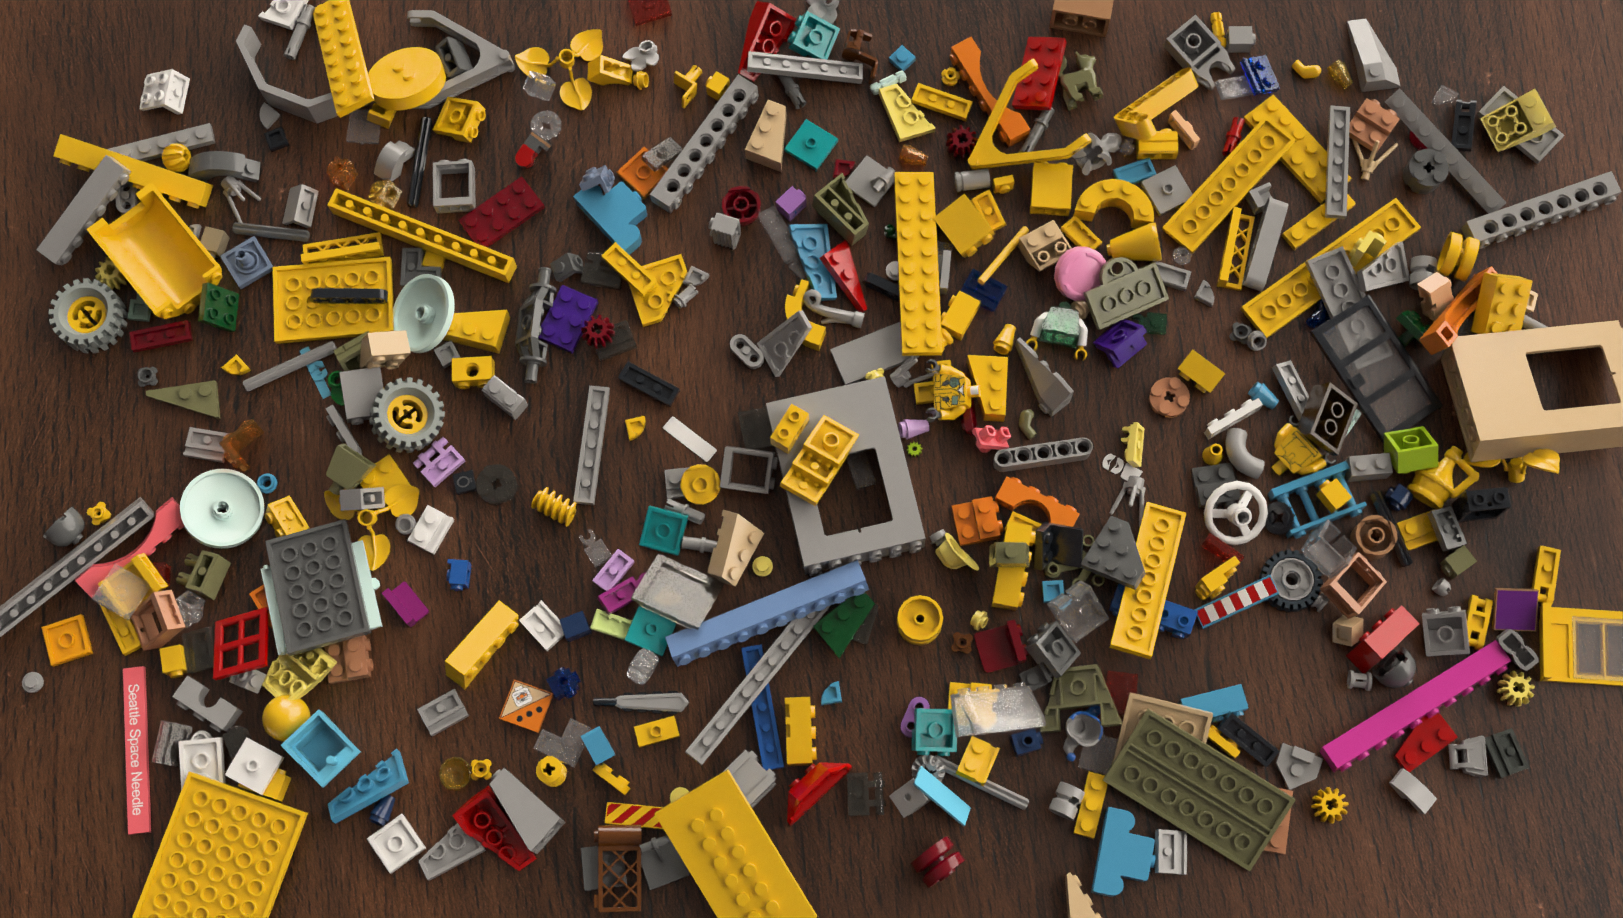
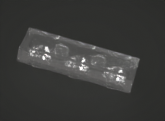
(778, 234)

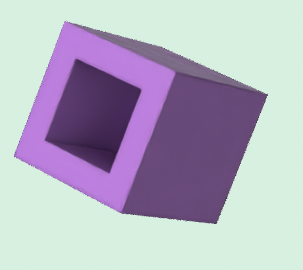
(791, 203)

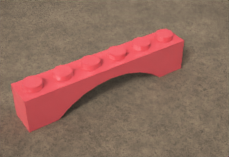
(165, 522)

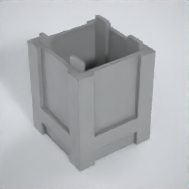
(752, 777)

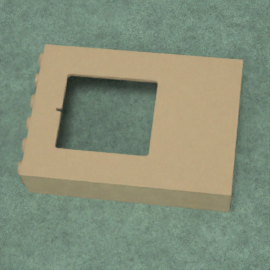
(1501, 403)

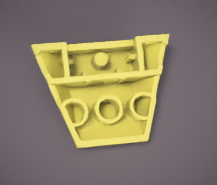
(298, 673)

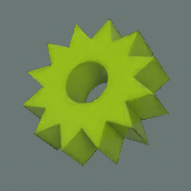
(911, 446)

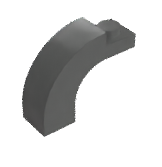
(223, 163)

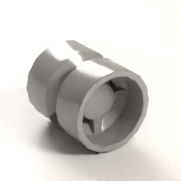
(1421, 268)
(1066, 801)

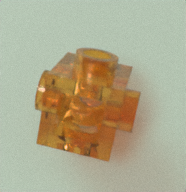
(341, 172)

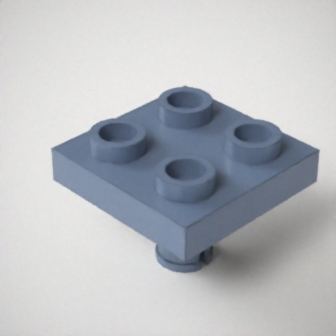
(247, 262)

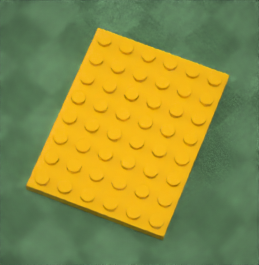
(220, 854)

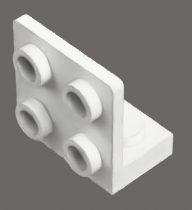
(165, 90)

